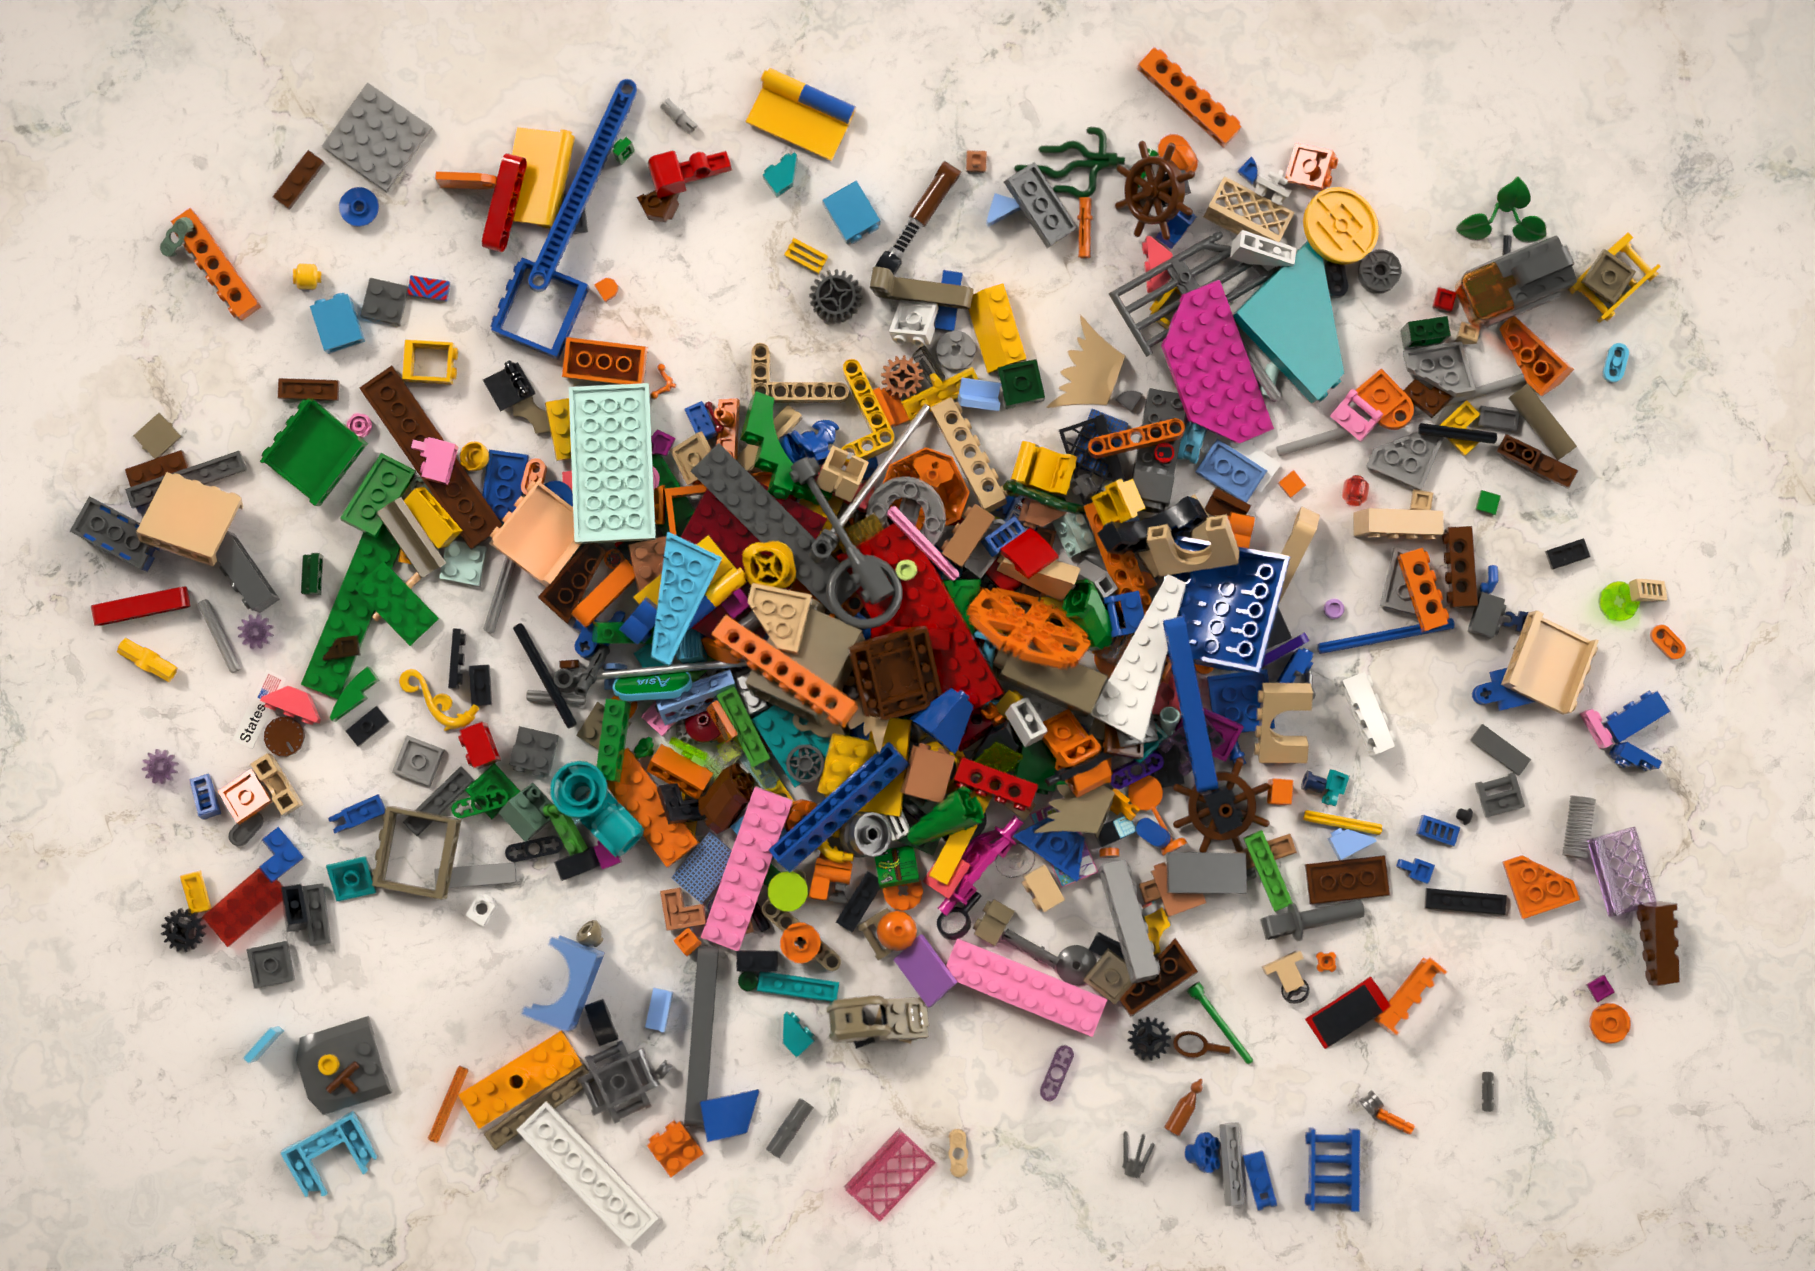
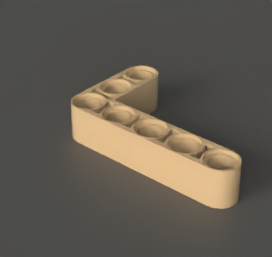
(791, 387)
(1298, 542)

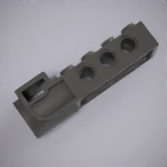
(1151, 477)

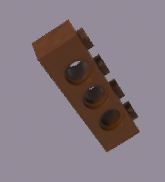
(1464, 536)

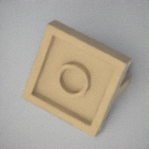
(689, 454)

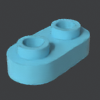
(1615, 363)

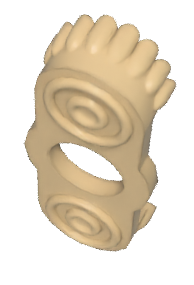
(958, 1140)

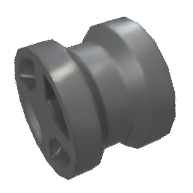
(1371, 1103)

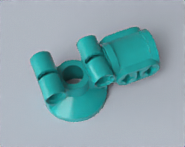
(599, 812)

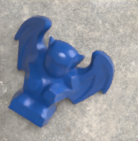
(817, 444)

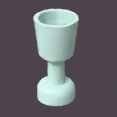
(1169, 718)

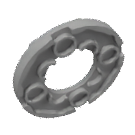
(917, 490)

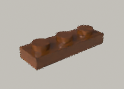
(298, 179)
(308, 389)
(156, 468)

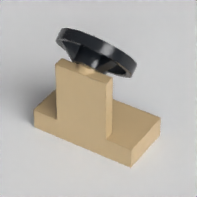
(1289, 976)

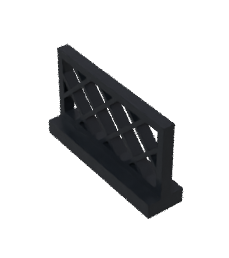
(1112, 461)

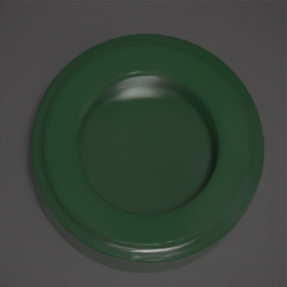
(748, 981)

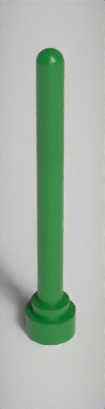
(1198, 993)

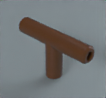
(344, 1078)

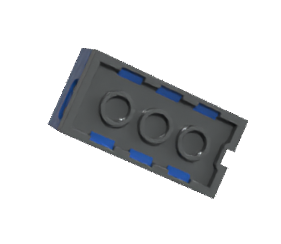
(113, 533)

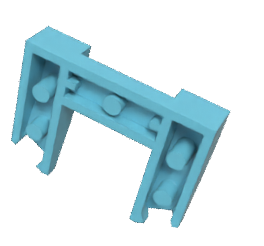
(299, 1154)

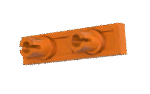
(728, 417)

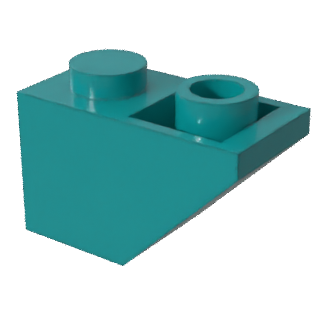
(781, 176)
(794, 1035)

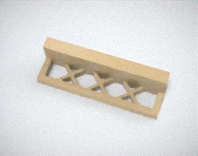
(783, 424)

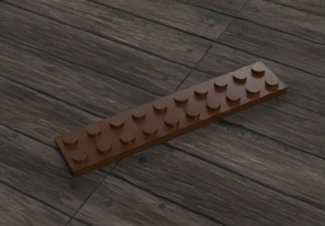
(409, 422)

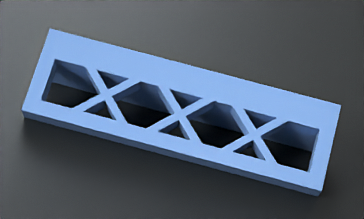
(699, 692)

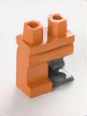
(826, 872)

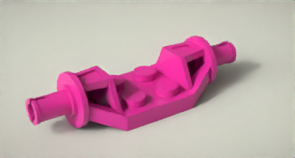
(980, 855)

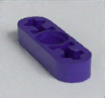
(1285, 648)
(1133, 778)

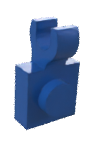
(1418, 869)

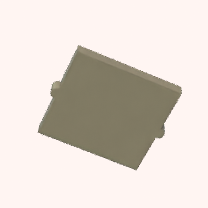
(157, 436)

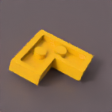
(1462, 418)

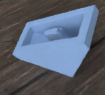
(1001, 208)

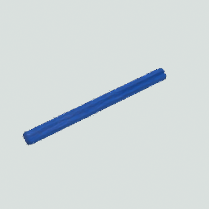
(1379, 637)

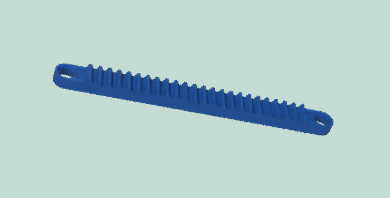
(582, 185)

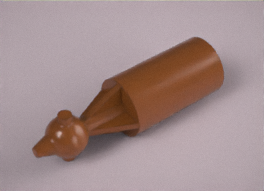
(1184, 1110)

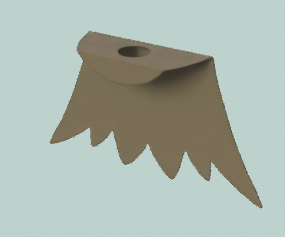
(1081, 813)

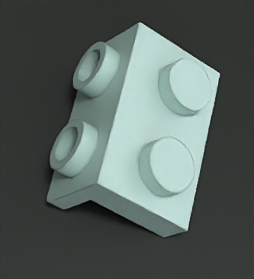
(1074, 533)

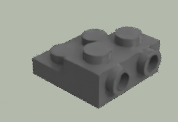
(533, 751)

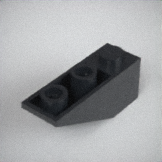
(1002, 733)

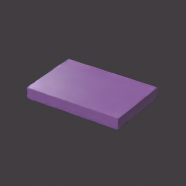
(925, 971)

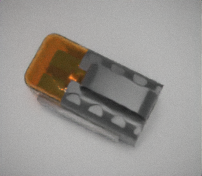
(1516, 282)

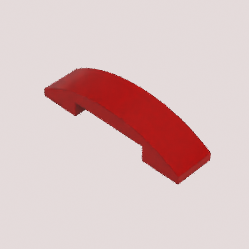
(938, 637)

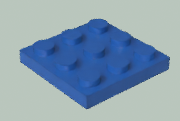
(1237, 697)

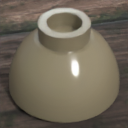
(590, 934)

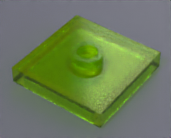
(688, 750)

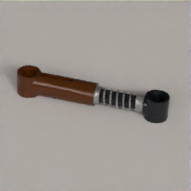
(920, 215)

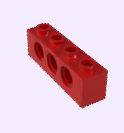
(1027, 789)

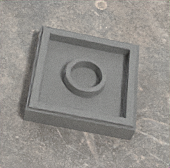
(418, 761)

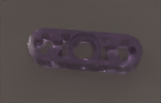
(1056, 1089)

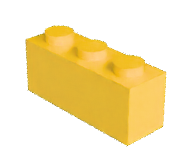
(432, 517)

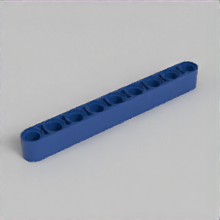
(1190, 704)

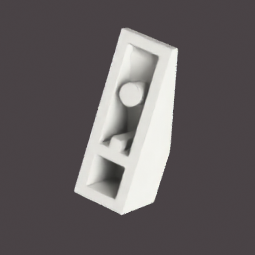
(1261, 251)

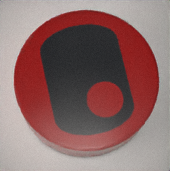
(1164, 452)

